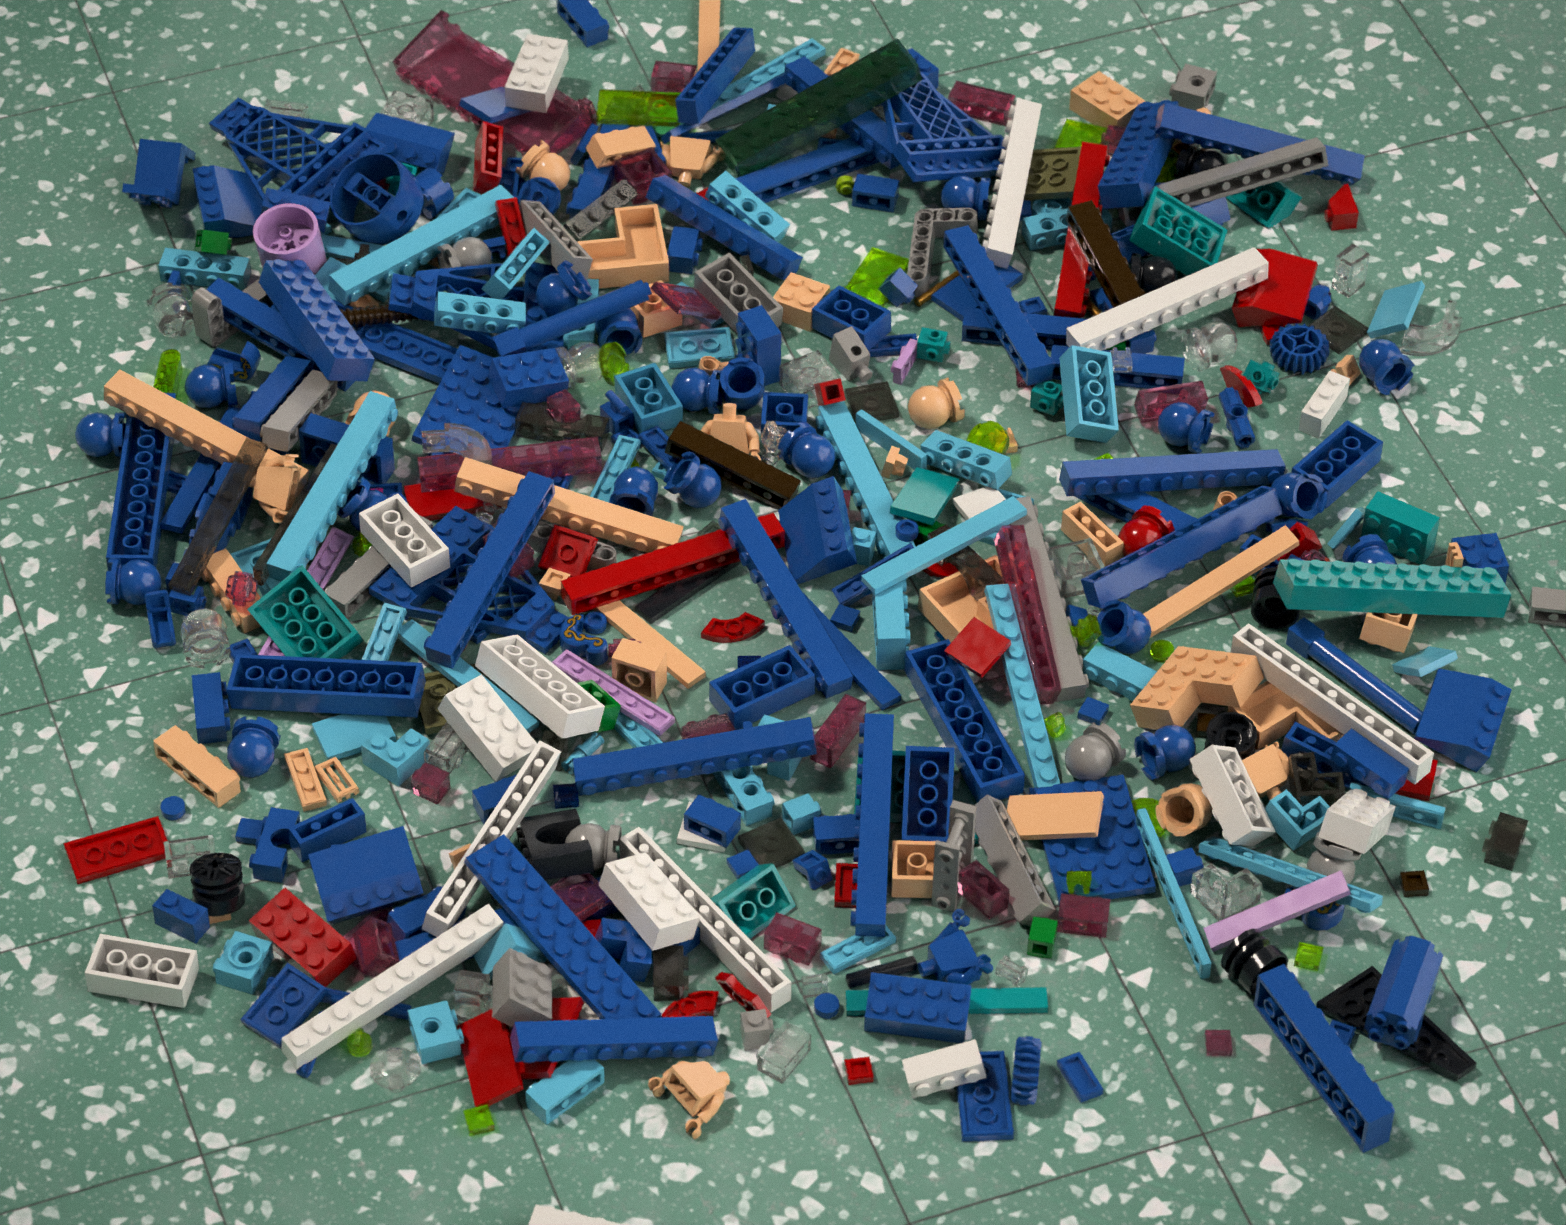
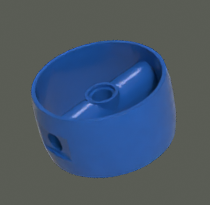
(395, 213)

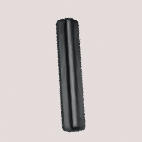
(892, 968)

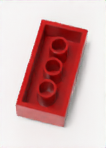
(303, 938)

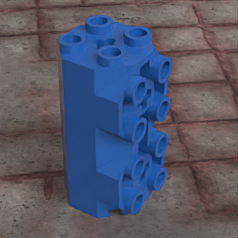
(1403, 992)

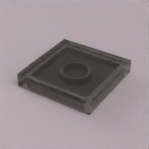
(1340, 329)
(874, 399)
(772, 843)

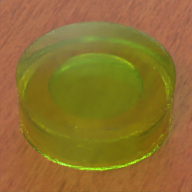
(1161, 650)

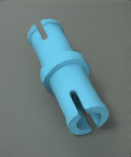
(582, 750)

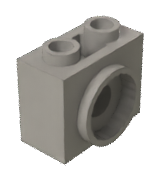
(1193, 87)

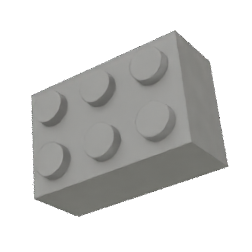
(521, 989)

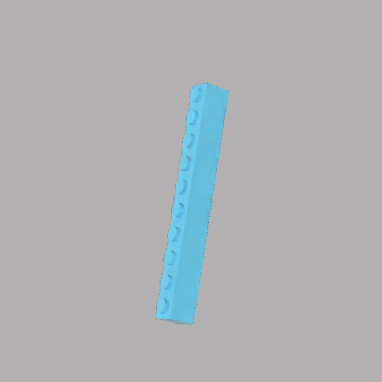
(416, 247)
(861, 475)
(333, 485)

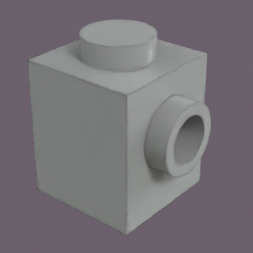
(755, 1029)

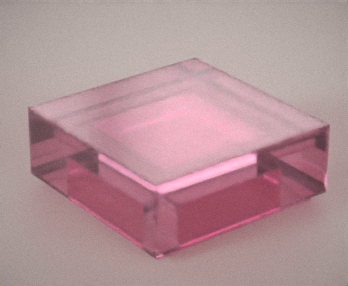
(1218, 1043)

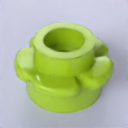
(845, 185)

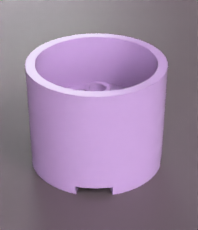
(289, 234)

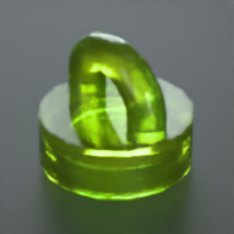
(361, 545)
(1053, 722)
(359, 1043)

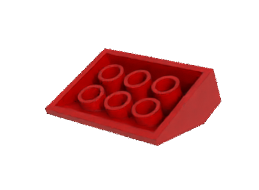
(1281, 296)

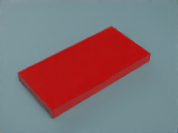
(437, 504)
(116, 850)
(562, 1009)
(489, 1059)

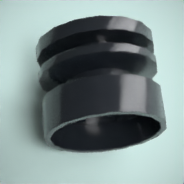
(1267, 604)
(1232, 730)
(218, 883)
(1251, 956)

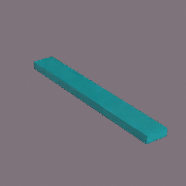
(981, 1002)

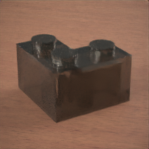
(1309, 784)

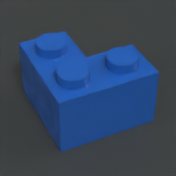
(625, 944)

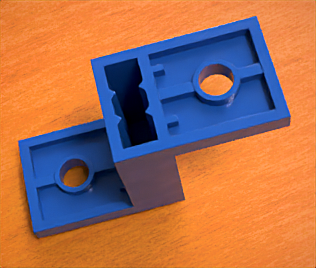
(159, 173)

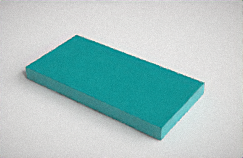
(924, 496)

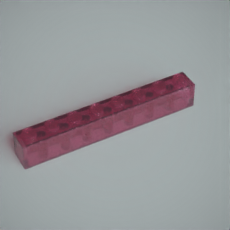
(545, 459)
(1019, 573)

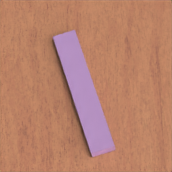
(631, 703)
(1278, 910)

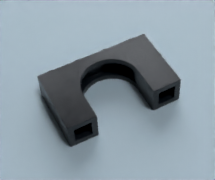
(544, 845)

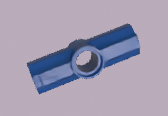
(1236, 417)

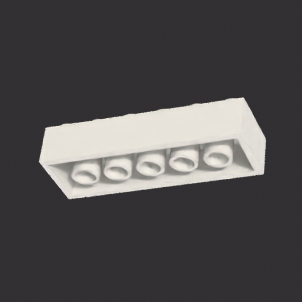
(539, 686)

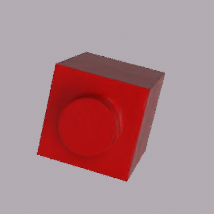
(829, 392)

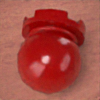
(1144, 529)

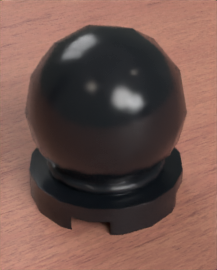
(1198, 160)
(1153, 272)

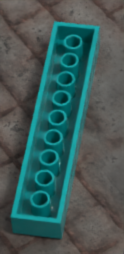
(1391, 588)

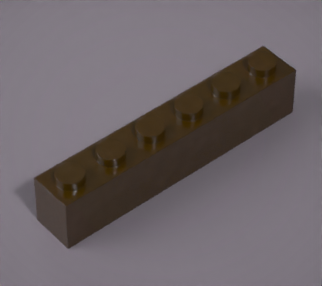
(1103, 253)
(734, 466)

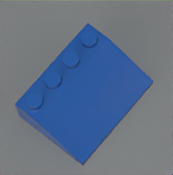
(226, 200)
(817, 531)
(1463, 716)
(366, 875)

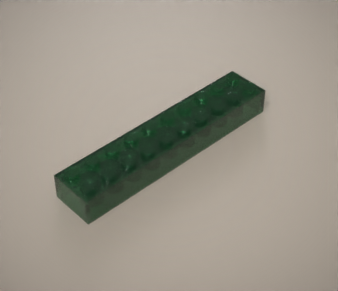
(819, 109)

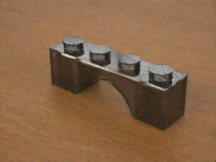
(600, 210)
(535, 424)
(971, 566)

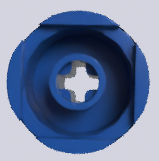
(435, 192)

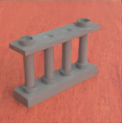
(953, 855)

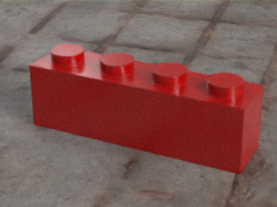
(488, 157)

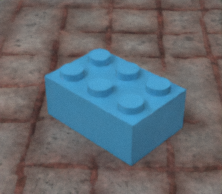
(649, 398)

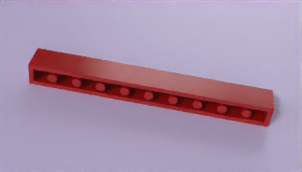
(1075, 266)
(657, 568)

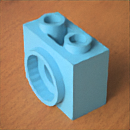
(243, 962)
(435, 1032)

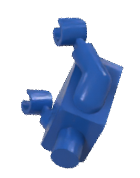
(953, 957)

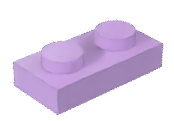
(906, 359)

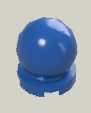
(967, 193)
(562, 289)
(622, 329)
(1385, 365)
(742, 383)
(210, 386)
(698, 390)
(1183, 425)
(100, 434)
(807, 451)
(694, 482)
(635, 490)
(1300, 495)
(360, 500)
(1369, 550)
(131, 581)
(1123, 627)
(252, 746)
(1164, 750)

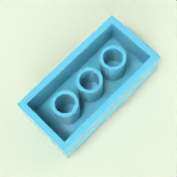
(1089, 394)
(890, 626)

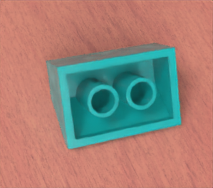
(1267, 202)
(755, 899)

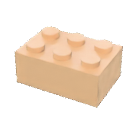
(1103, 101)

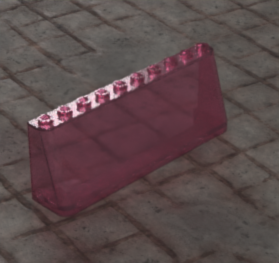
(458, 66)

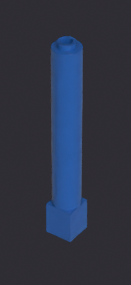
(520, 340)
(1310, 642)

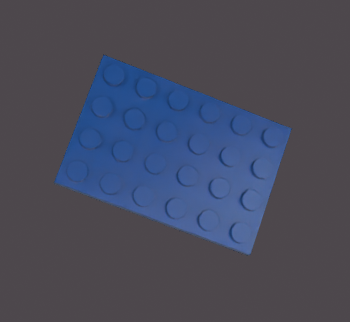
(469, 400)
(1114, 857)

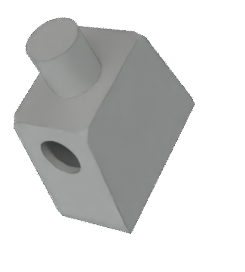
(850, 355)

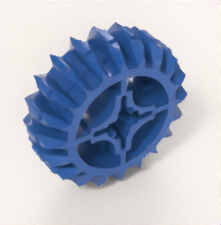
(1299, 348)
(1026, 1070)

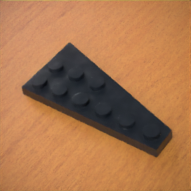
(1432, 1047)

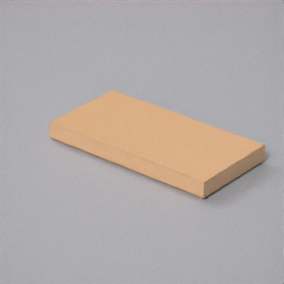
(1056, 815)

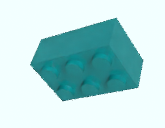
(1403, 527)

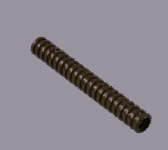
(375, 315)

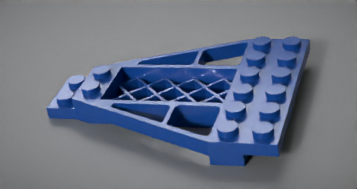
(244, 123)
(940, 134)
(418, 294)
(463, 535)

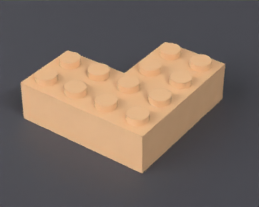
(635, 253)
(951, 606)
(1195, 678)
(1276, 713)

